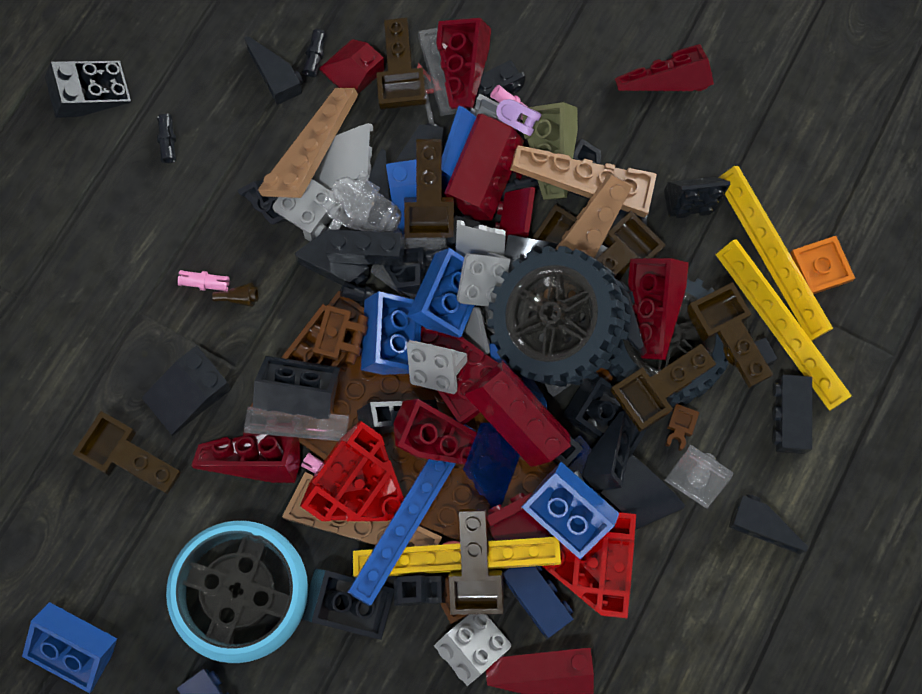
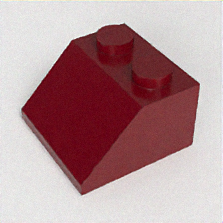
(516, 212)

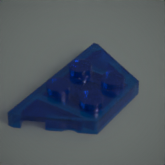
(491, 464)

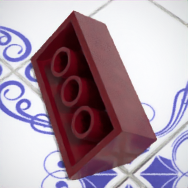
(483, 168)
(519, 416)

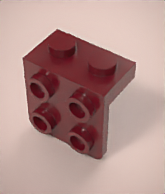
(513, 521)

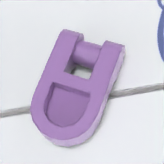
(510, 112)

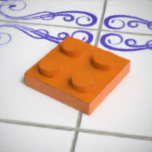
(823, 264)

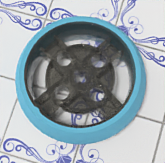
(218, 641)

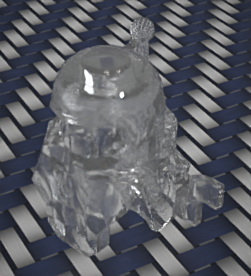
(363, 206)

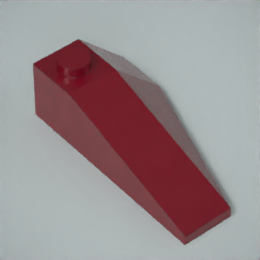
(463, 55)
(685, 71)
(658, 295)
(431, 433)
(252, 457)
(544, 673)

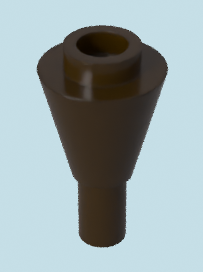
(243, 295)

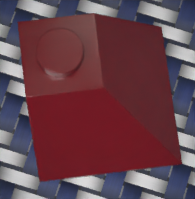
(354, 66)

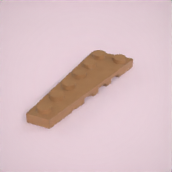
(304, 156)
(583, 176)
(596, 218)
(359, 530)

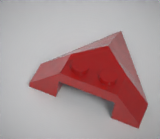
(355, 480)
(604, 572)

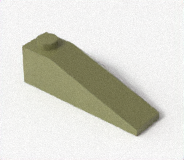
(554, 133)

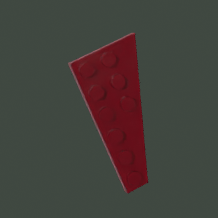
(477, 366)

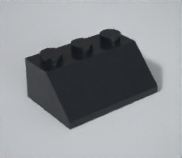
(295, 387)

